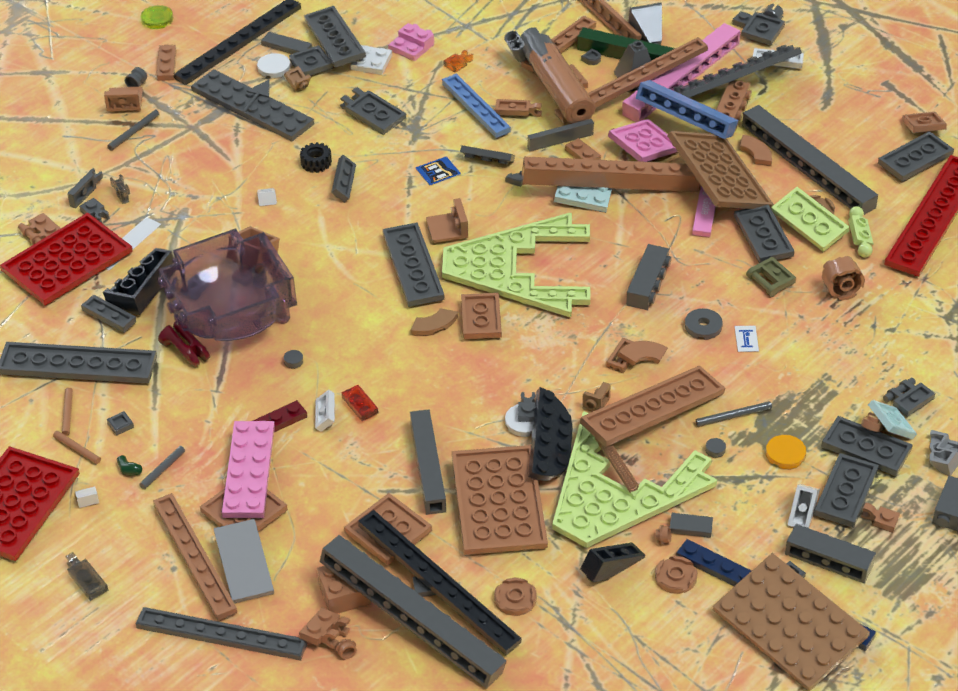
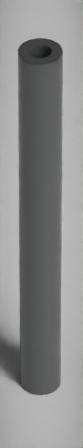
(133, 129)
(733, 413)

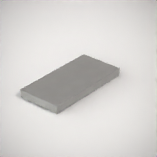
(243, 561)

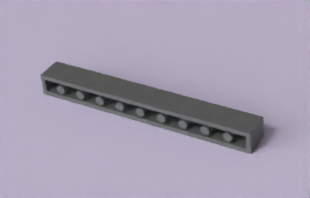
(809, 159)
(413, 611)

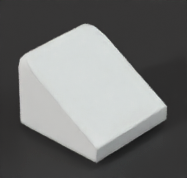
(267, 197)
(87, 497)

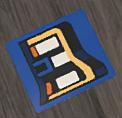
(438, 170)

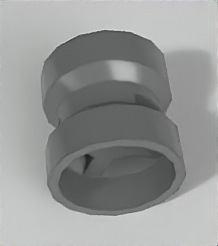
(136, 77)

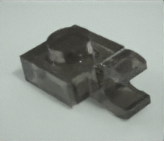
(121, 190)

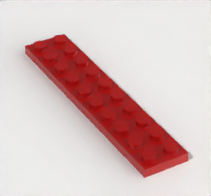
(928, 223)

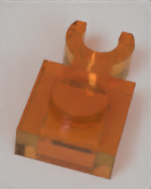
(457, 62)

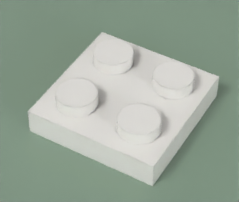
(374, 62)

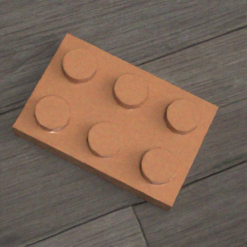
(481, 316)

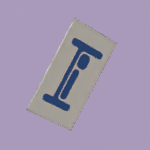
(746, 338)

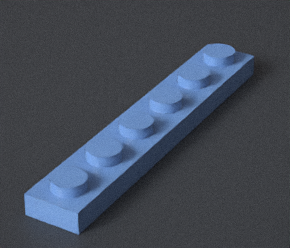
(476, 105)

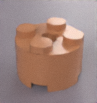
(842, 277)

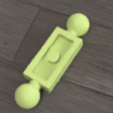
(860, 231)

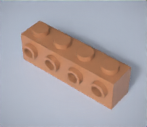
(735, 99)

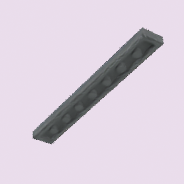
(221, 633)

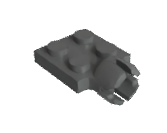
(765, 26)

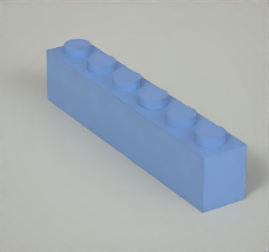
(686, 109)

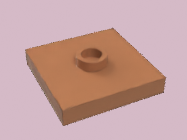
(924, 122)

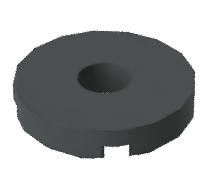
(707, 316)

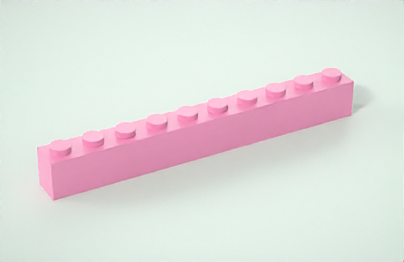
(719, 44)

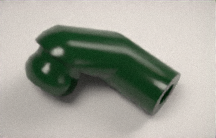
(128, 468)

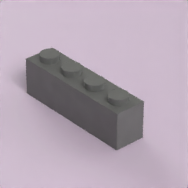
(648, 277)
(830, 553)

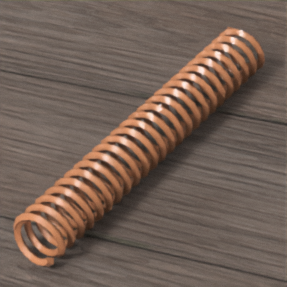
(623, 466)

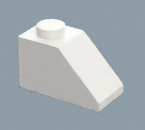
(803, 505)

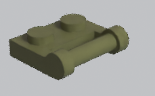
(775, 273)

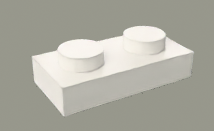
(324, 411)

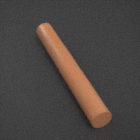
(67, 411)
(77, 447)

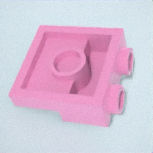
(412, 41)

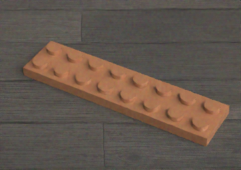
(652, 406)

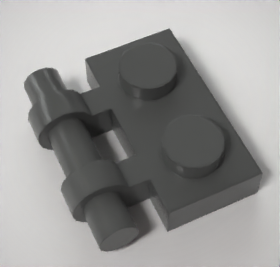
(913, 399)

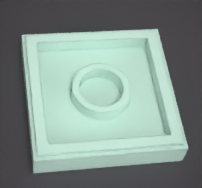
(892, 419)

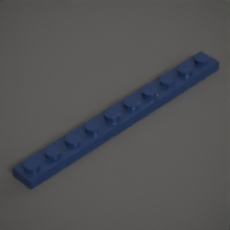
(730, 571)

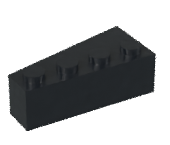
(141, 283)

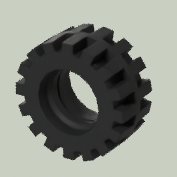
(308, 159)

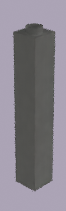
(428, 462)

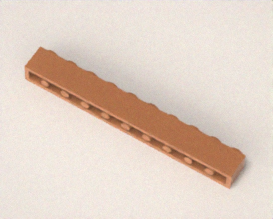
(608, 174)

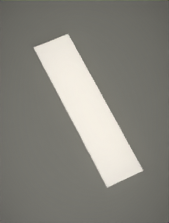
(138, 234)

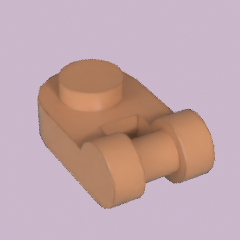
(872, 423)

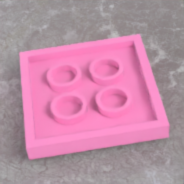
(643, 140)

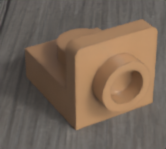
(598, 399)

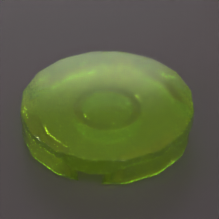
(156, 16)

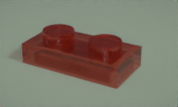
(360, 402)

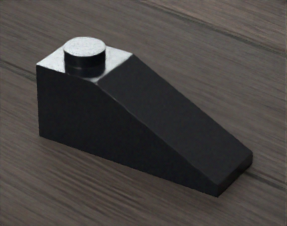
(610, 560)

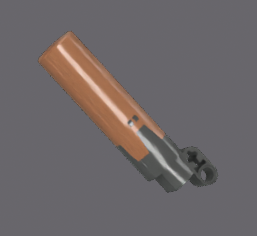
(553, 72)

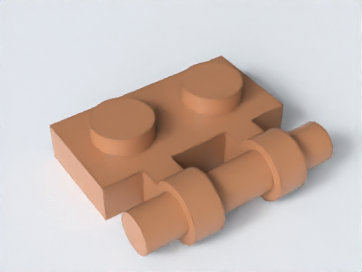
(41, 224)

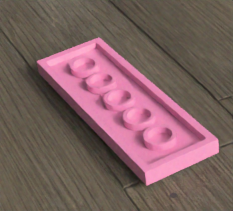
(248, 469)

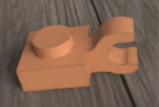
(883, 518)

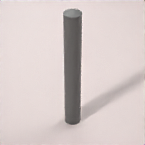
(162, 467)

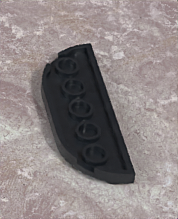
(550, 437)

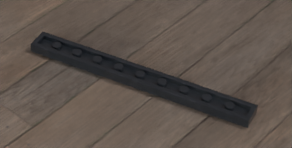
(236, 41)
(440, 582)

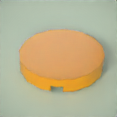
(785, 451)

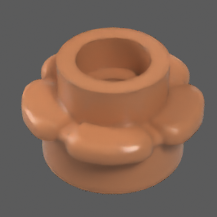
(663, 534)
(346, 648)

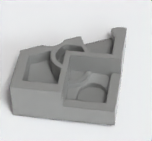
(943, 452)

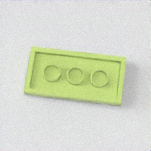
(810, 219)

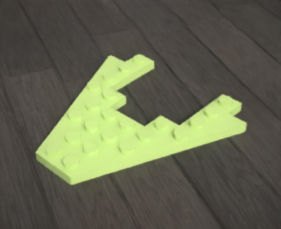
(491, 264)
(598, 507)

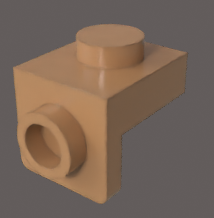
(297, 79)

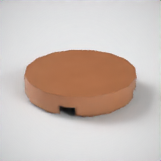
(676, 575)
(515, 596)

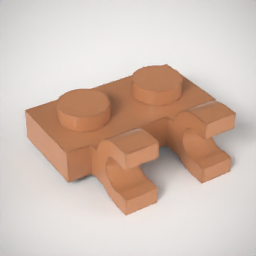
(325, 628)

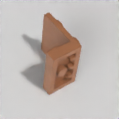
(123, 99)
(450, 225)

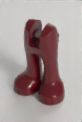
(172, 335)

